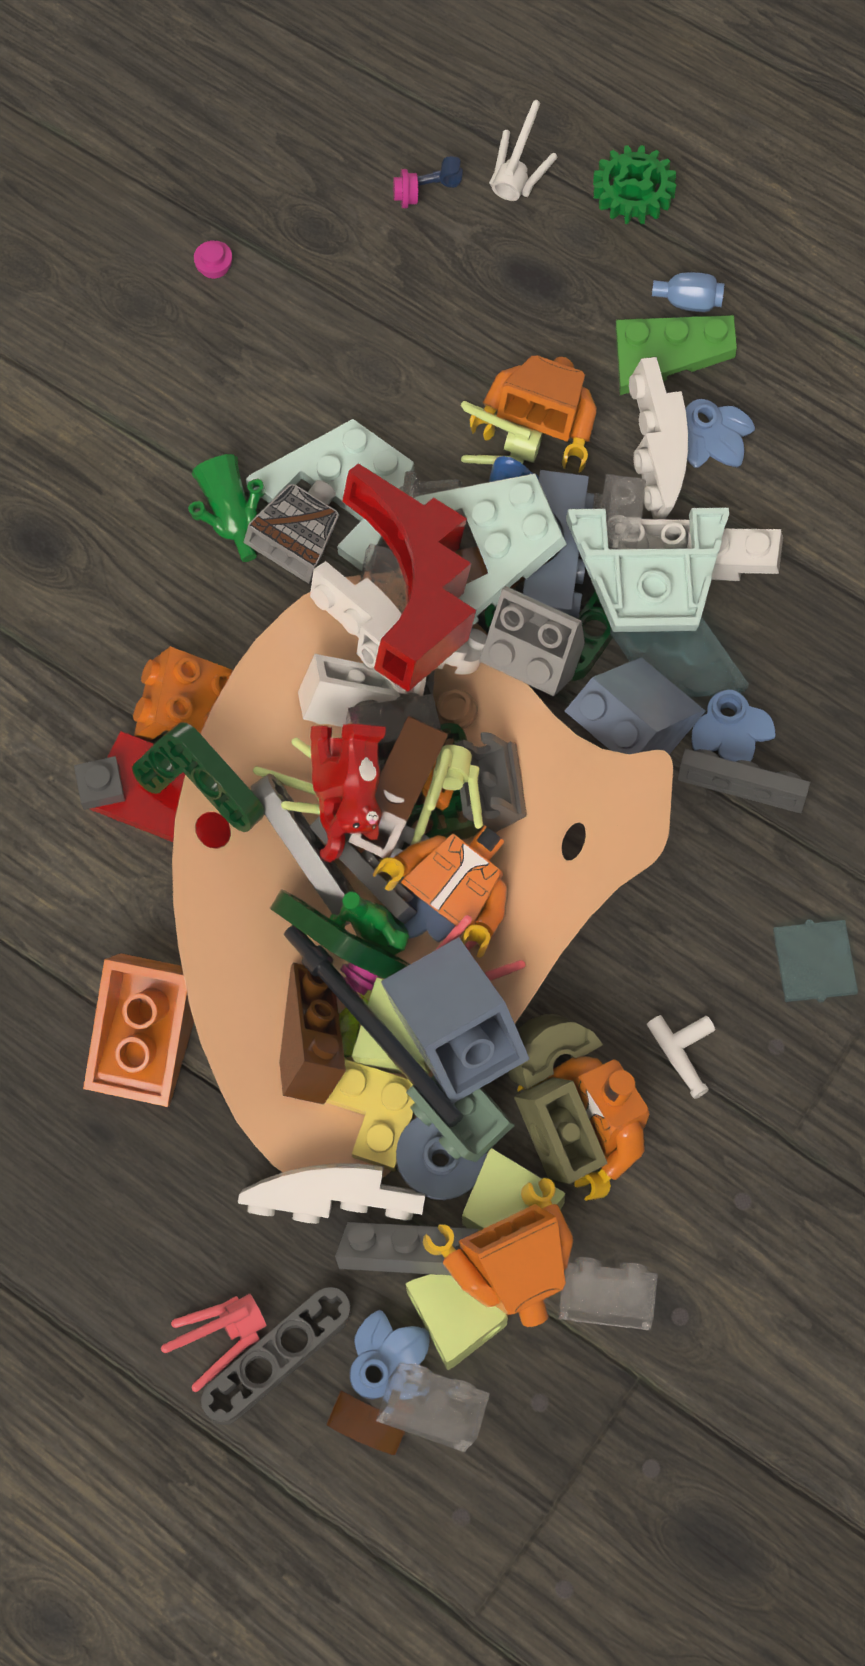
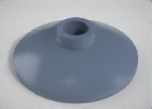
(414, 1160)

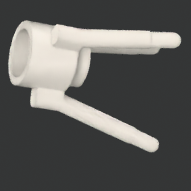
(511, 178)

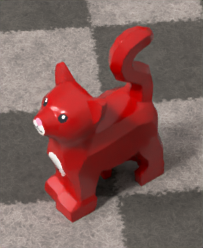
(347, 779)

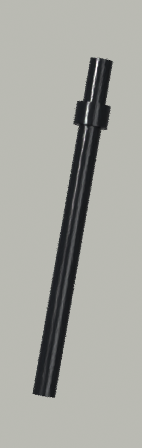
(320, 964)

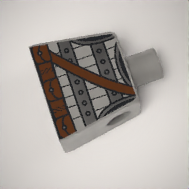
(295, 528)

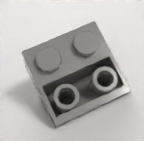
(533, 642)

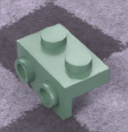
(478, 1130)

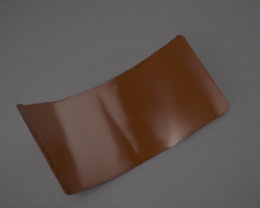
(359, 1423)

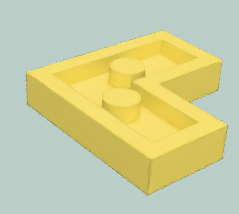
(385, 1106)

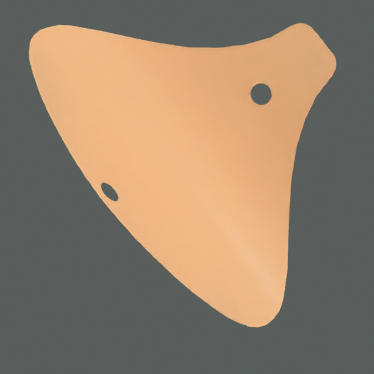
(222, 897)

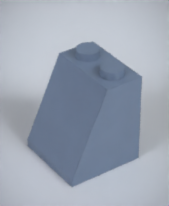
(635, 709)
(456, 1019)

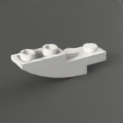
(664, 449)
(739, 551)
(361, 610)
(312, 1189)

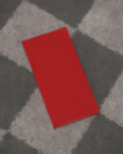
(156, 811)

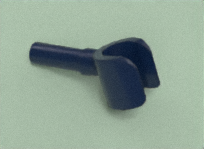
(448, 176)

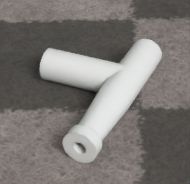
(674, 1044)

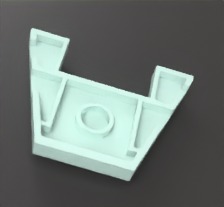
(329, 461)
(511, 530)
(650, 586)

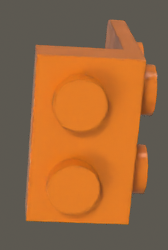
(176, 691)

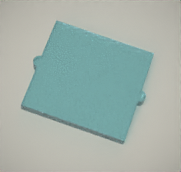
(815, 961)

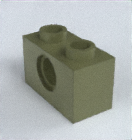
(560, 1130)

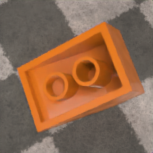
(139, 1030)

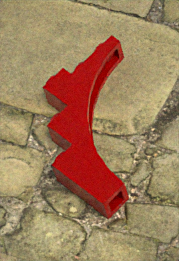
(434, 576)

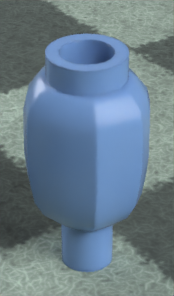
(691, 291)

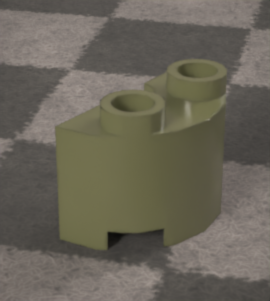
(547, 1039)

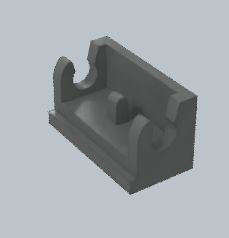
(497, 782)

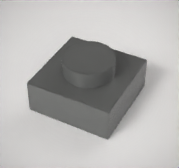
(99, 783)

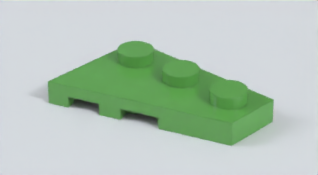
(676, 343)

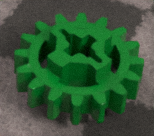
(634, 184)

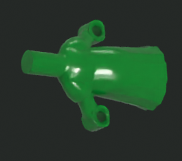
(225, 494)
(372, 923)

